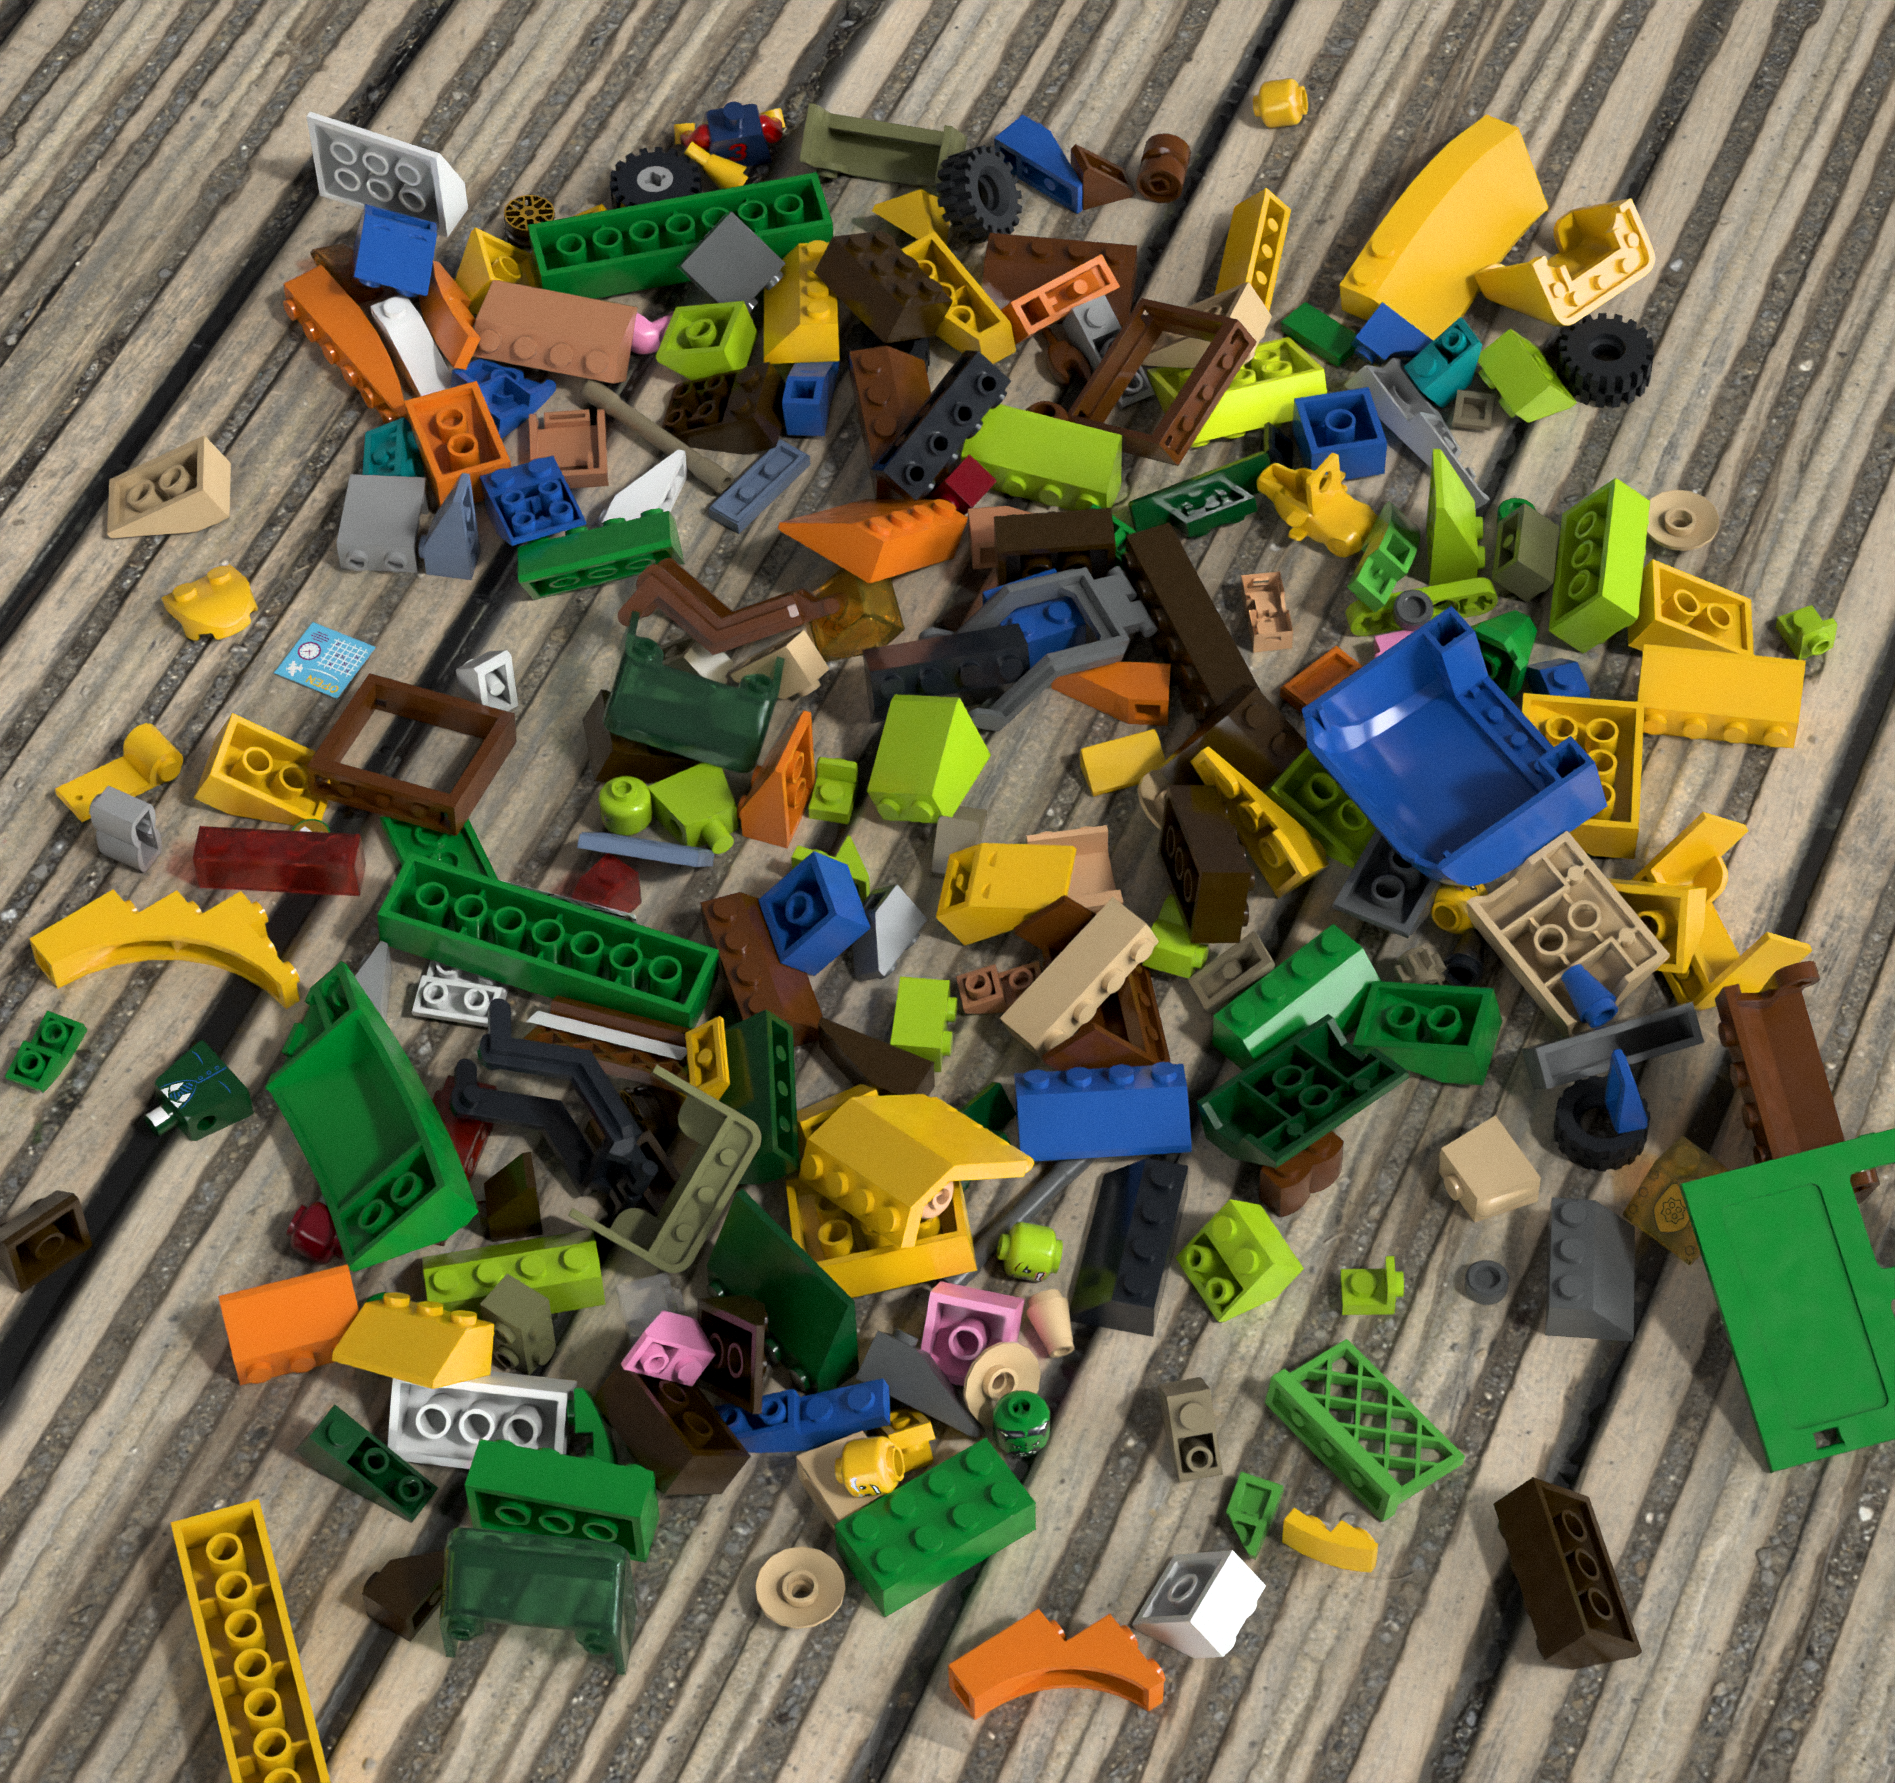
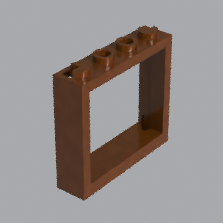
(1199, 394)
(401, 798)

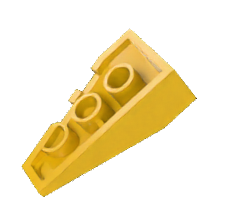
(1271, 836)

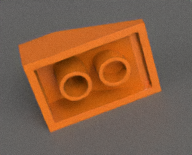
(456, 438)
(781, 787)

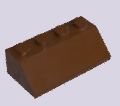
(1024, 263)
(887, 394)
(752, 967)

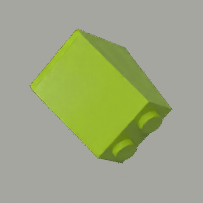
(925, 759)

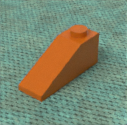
(1056, 298)

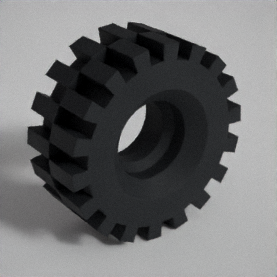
(978, 194)
(1601, 379)

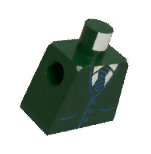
(198, 1096)

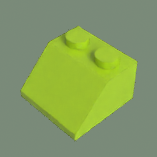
(708, 339)
(1523, 378)

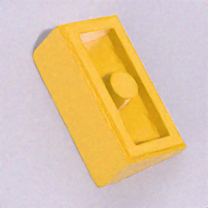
(1120, 761)
(708, 1058)

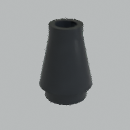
(1466, 960)

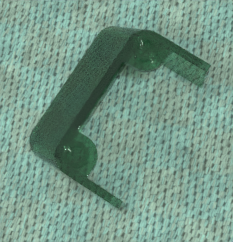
(687, 710)
(538, 1584)

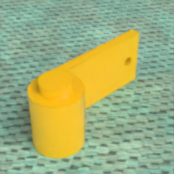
(146, 764)

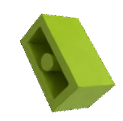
(923, 1018)

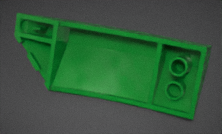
(368, 1128)

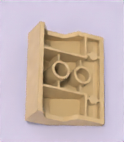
(1561, 916)

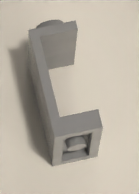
(381, 523)

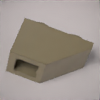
(1190, 1428)

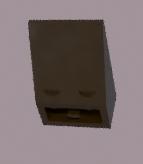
(729, 410)
(619, 756)

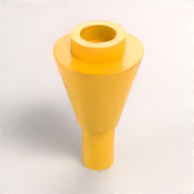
(720, 170)

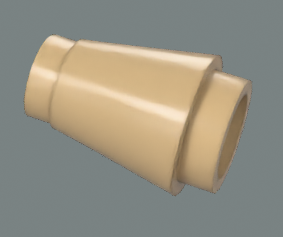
(1051, 1320)

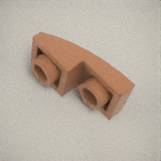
(994, 992)

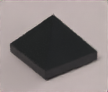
(1277, 446)

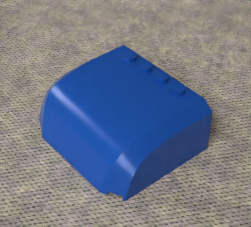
(1449, 758)

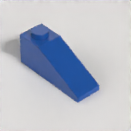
(1040, 161)

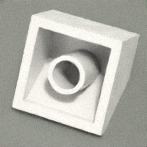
(1200, 1603)

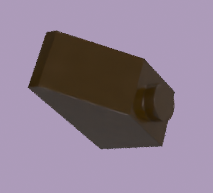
(512, 1201)
(405, 1593)

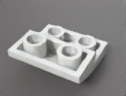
(456, 995)

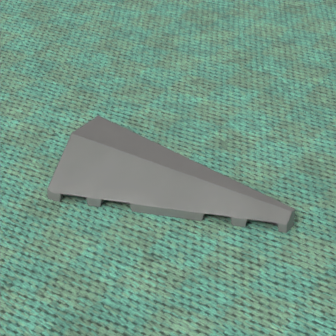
(1413, 418)

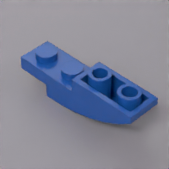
(809, 1421)

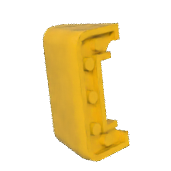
(1598, 257)

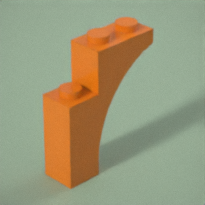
(1039, 1657)

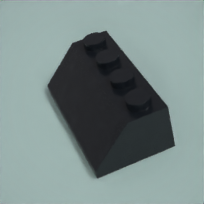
(955, 665)
(1130, 1247)

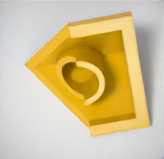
(915, 214)

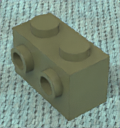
(1525, 552)
(521, 1325)

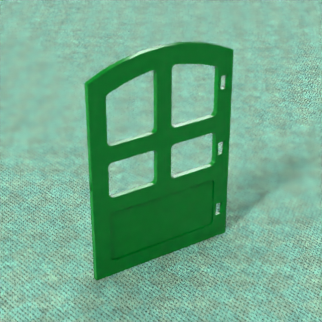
(1802, 1297)

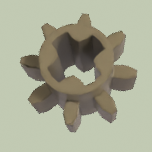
(1420, 967)

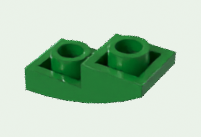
(48, 1053)
(589, 1421)

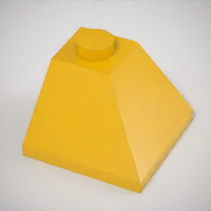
(492, 259)

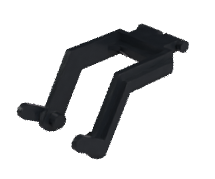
(617, 1165)

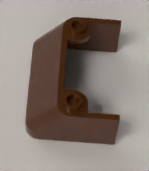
(1125, 1025)

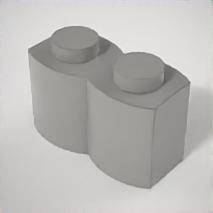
(125, 828)

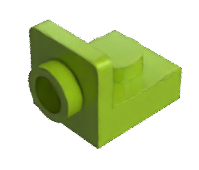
(1807, 632)
(834, 790)
(1371, 1289)

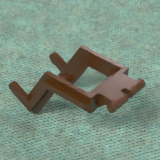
(712, 621)

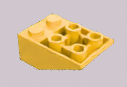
(1000, 886)

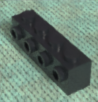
(942, 425)

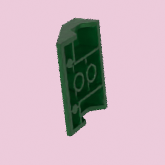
(1295, 1095)

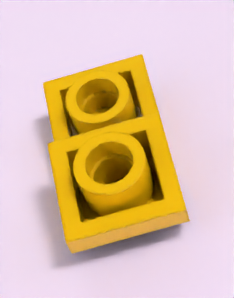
(1342, 1547)

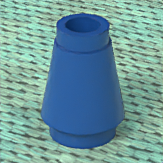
(1590, 998)

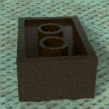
(1246, 735)
(737, 1335)

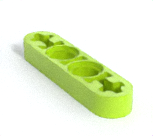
(1467, 597)

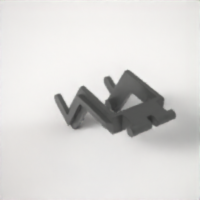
(1105, 607)

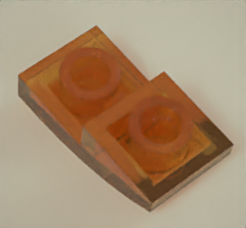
(340, 264)

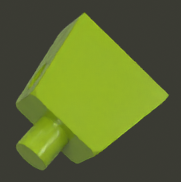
(697, 807)

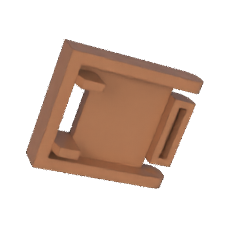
(574, 443)

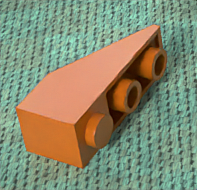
(1123, 690)

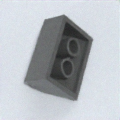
(1589, 1272)

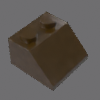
(43, 1239)

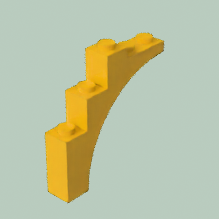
(115, 934)

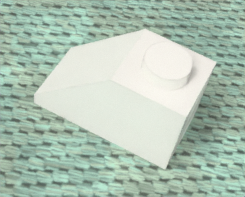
(489, 680)

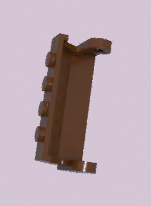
(1782, 1069)

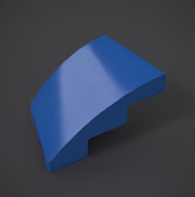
(505, 392)

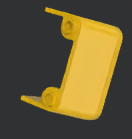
(1696, 861)

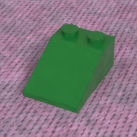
(1432, 1029)

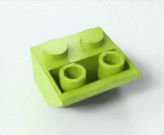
(1238, 1260)

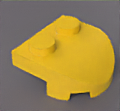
(213, 604)

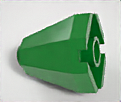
(1506, 648)

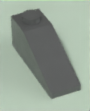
(916, 1380)

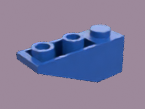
(809, 397)

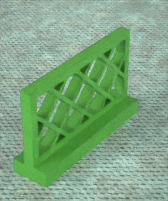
(1338, 1442)

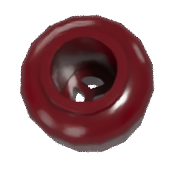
(314, 1234)

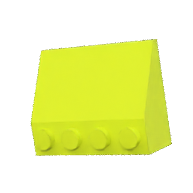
(1257, 395)

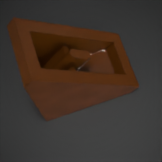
(1100, 179)

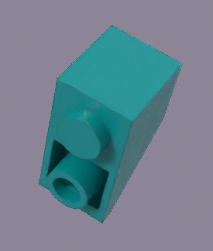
(1446, 363)

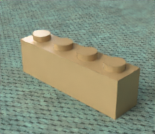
(1080, 979)

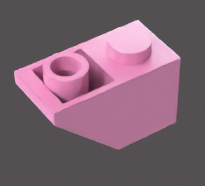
(671, 1350)

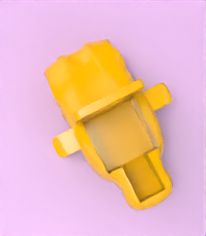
(1318, 505)

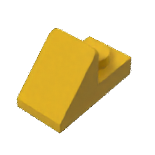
(912, 1434)

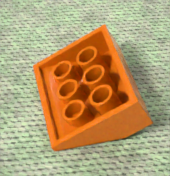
(881, 535)

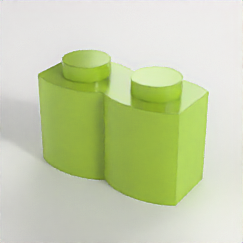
(1175, 951)

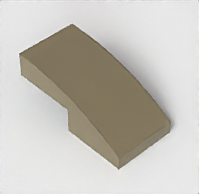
(1475, 405)

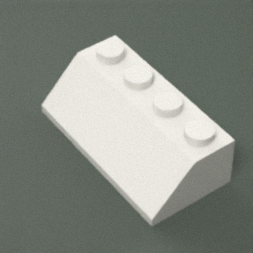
(448, 1421)

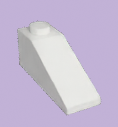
(410, 345)
(652, 490)

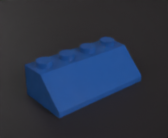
(1102, 1112)

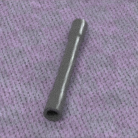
(1062, 1174)

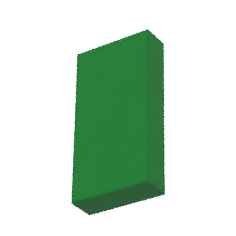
(1319, 333)

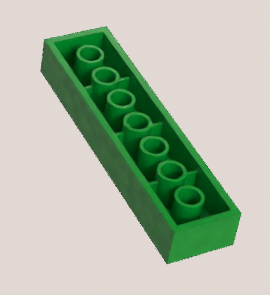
(645, 242)
(545, 943)

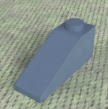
(453, 537)

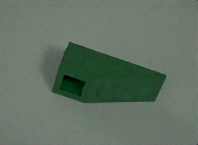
(365, 1465)

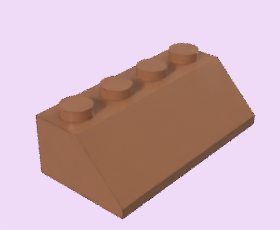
(555, 331)

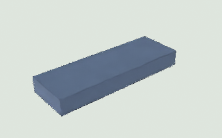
(759, 486)

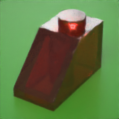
(610, 885)

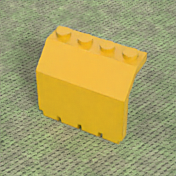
(896, 1154)

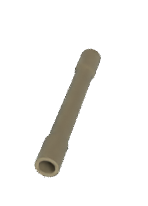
(613, 405)

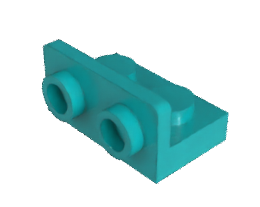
(392, 451)

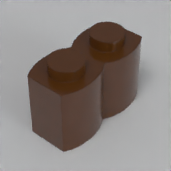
(1308, 1172)

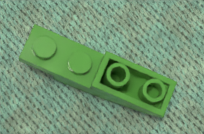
(1386, 558)

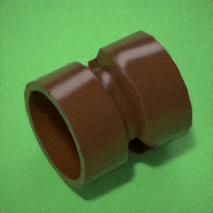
(1163, 168)

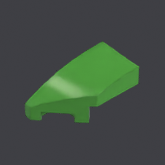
(1253, 1510)

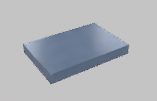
(646, 849)

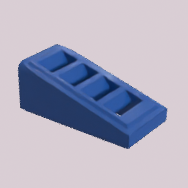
(1623, 1096)

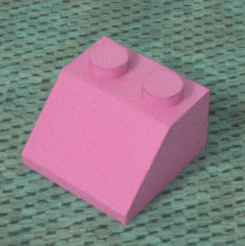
(965, 1323)

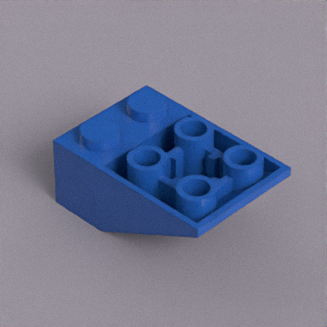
(394, 251)
(530, 501)

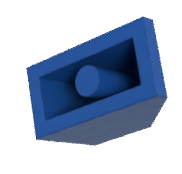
(1557, 678)

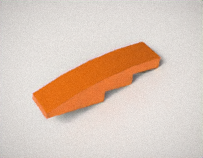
(449, 318)

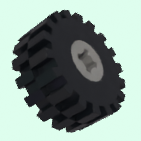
(653, 178)

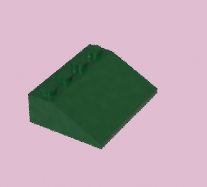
(807, 1311)

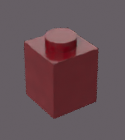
(964, 485)

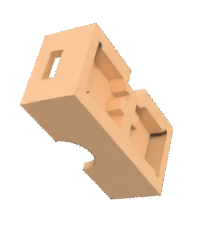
(1267, 614)

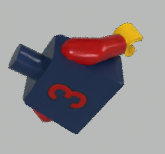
(735, 133)

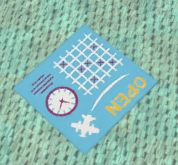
(324, 660)

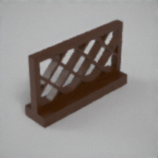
(615, 1058)

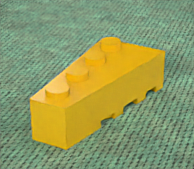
(973, 317)

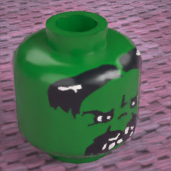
(1021, 1423)

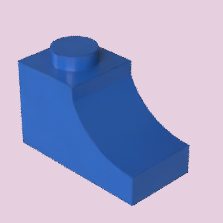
(1387, 337)

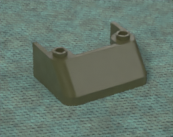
(876, 149)
(702, 1191)

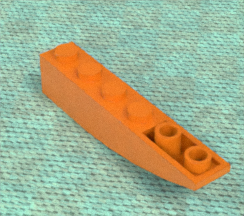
(345, 339)

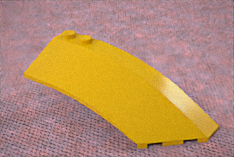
(1446, 228)

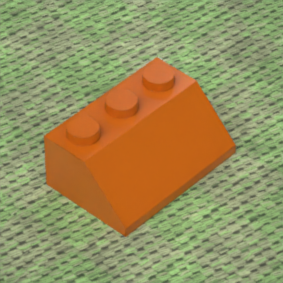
(288, 1323)

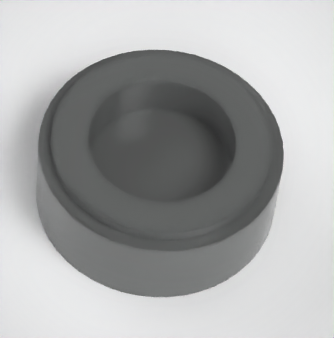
(1412, 609)
(1486, 1282)

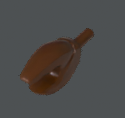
(1063, 357)

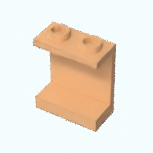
(1092, 874)

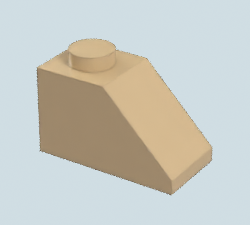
(801, 665)

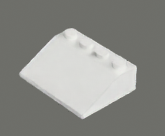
(385, 173)

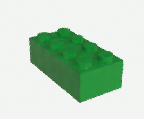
(562, 1496)
(935, 1527)

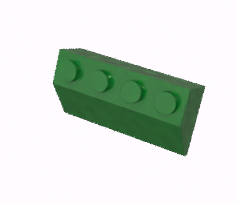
(598, 554)
(1318, 980)

